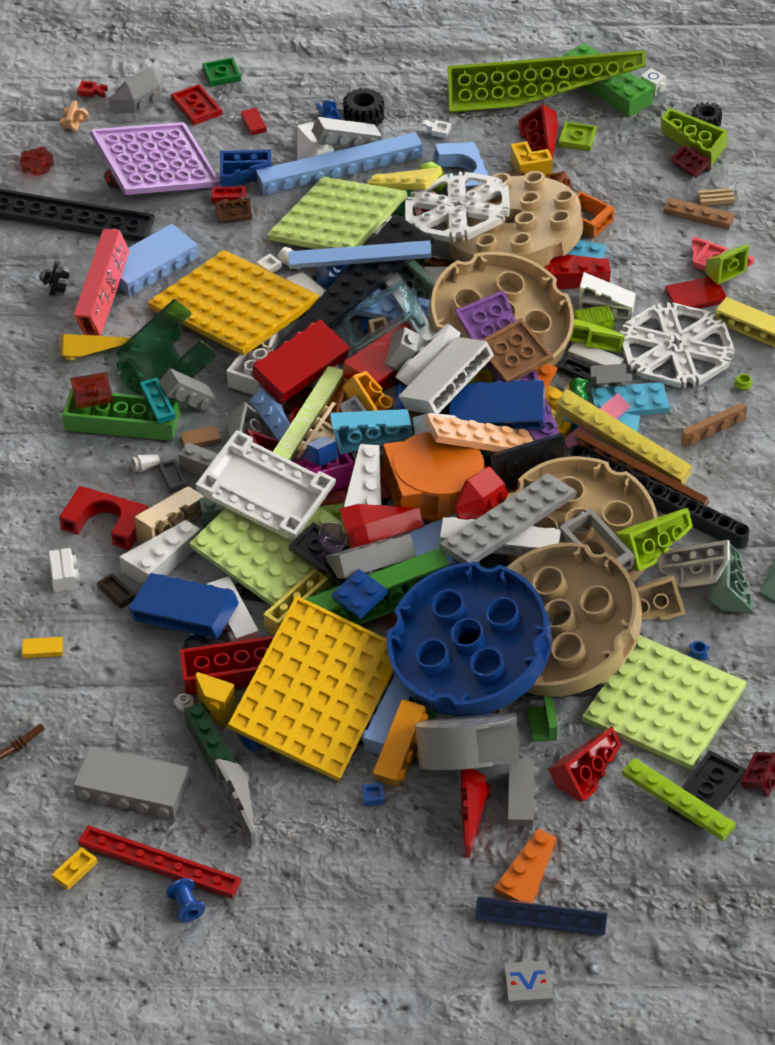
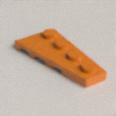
(525, 873)

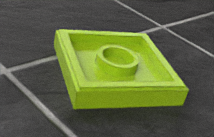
(577, 136)

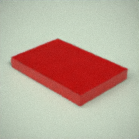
(196, 104)
(696, 293)

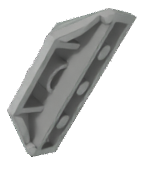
(138, 92)

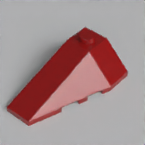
(540, 129)
(376, 522)
(583, 767)

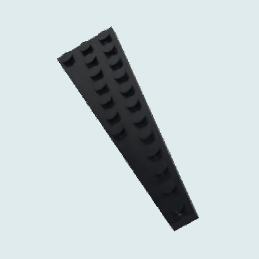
(360, 279)

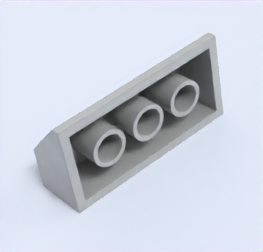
(371, 556)

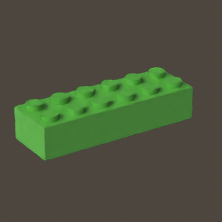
(622, 92)
(125, 416)

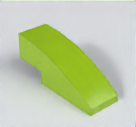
(597, 336)

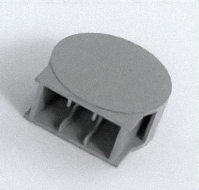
(467, 741)

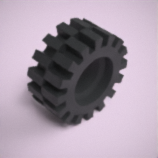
(713, 113)

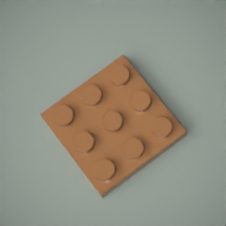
(516, 351)

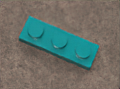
(157, 400)

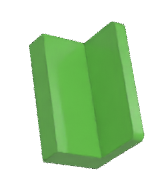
(543, 721)

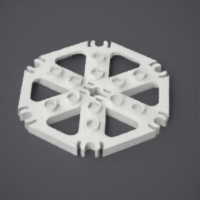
(459, 206)
(687, 339)

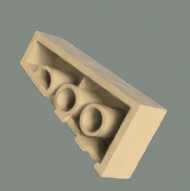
(167, 514)

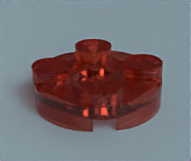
(29, 158)

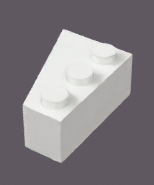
(599, 292)

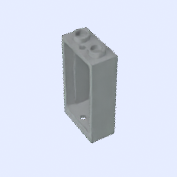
(625, 557)

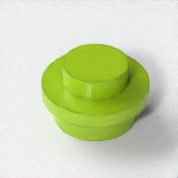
(743, 382)

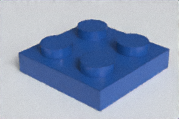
(359, 594)

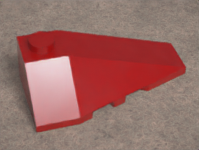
(474, 802)

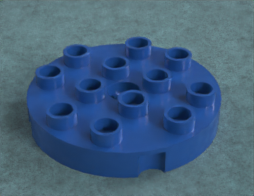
(478, 675)

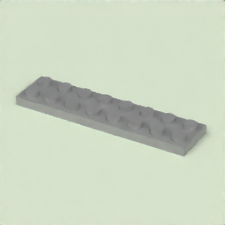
(508, 519)

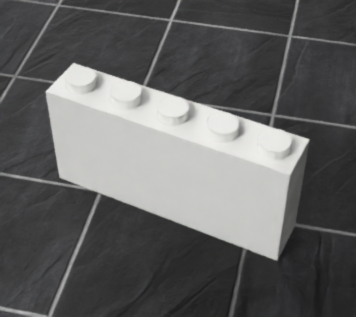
(446, 375)

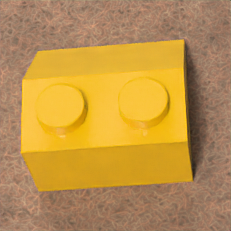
(217, 697)

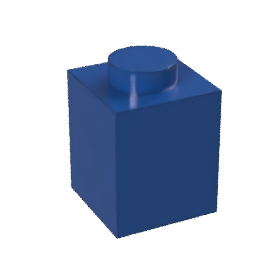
(322, 451)

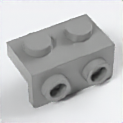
(608, 374)

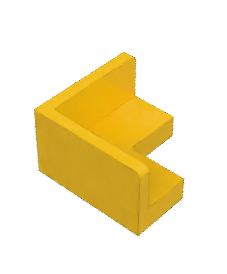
(528, 161)

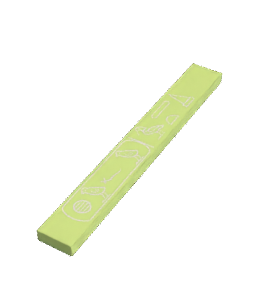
(309, 412)

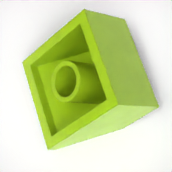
(727, 264)

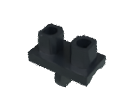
(53, 277)

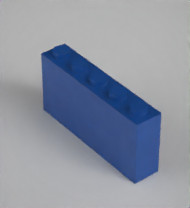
(502, 404)
(184, 605)

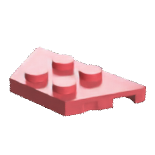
(704, 250)

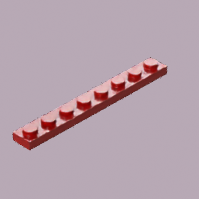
(159, 861)

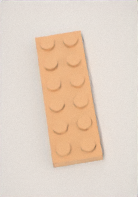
(475, 434)

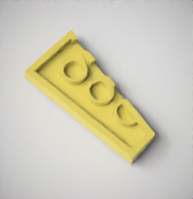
(407, 180)

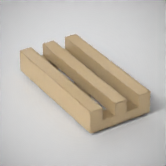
(716, 197)

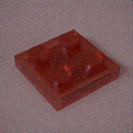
(91, 390)

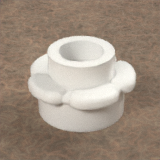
(183, 701)

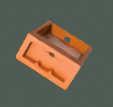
(603, 212)

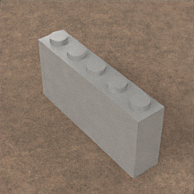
(132, 782)

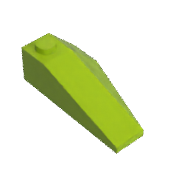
(655, 537)

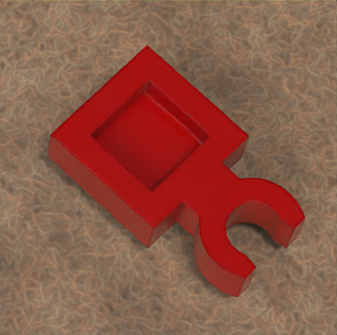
(90, 88)

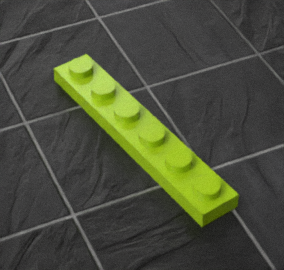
(679, 799)

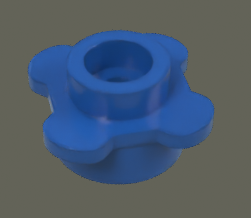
(698, 650)

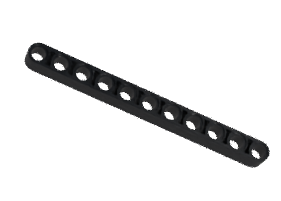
(668, 501)

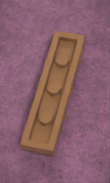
(699, 213)
(713, 424)

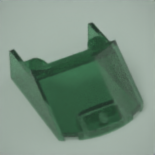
(152, 350)

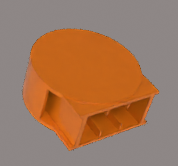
(428, 473)

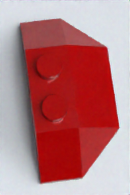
(480, 494)

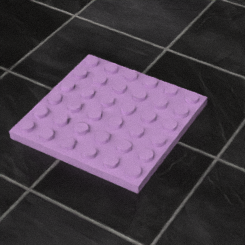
(154, 158)

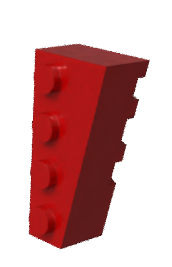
(570, 270)

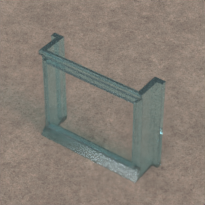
(413, 312)

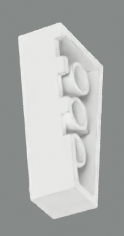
(241, 369)
(365, 478)
(160, 553)

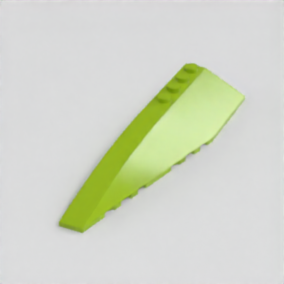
(526, 81)

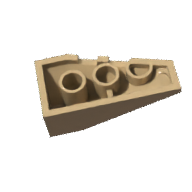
(660, 599)

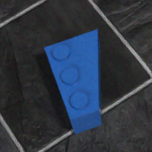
(241, 166)

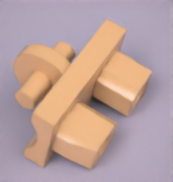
(73, 117)

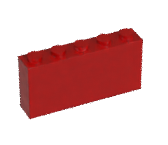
(372, 360)
(300, 361)

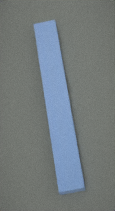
(359, 254)

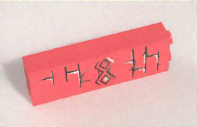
(101, 282)

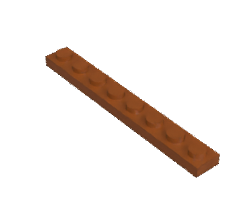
(617, 456)

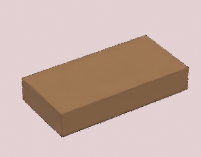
(202, 437)

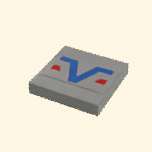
(528, 982)

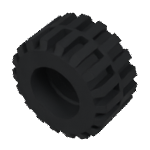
(364, 106)

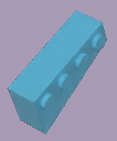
(370, 428)

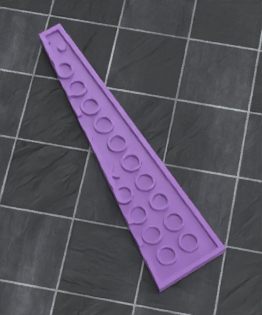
(487, 317)

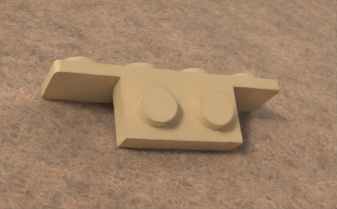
(321, 429)

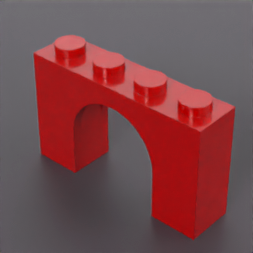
(90, 502)

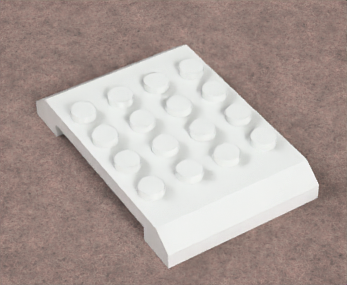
(264, 486)

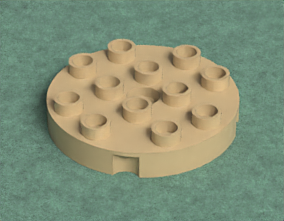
(541, 222)
(527, 287)
(611, 494)
(601, 621)

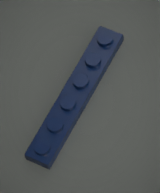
(541, 915)

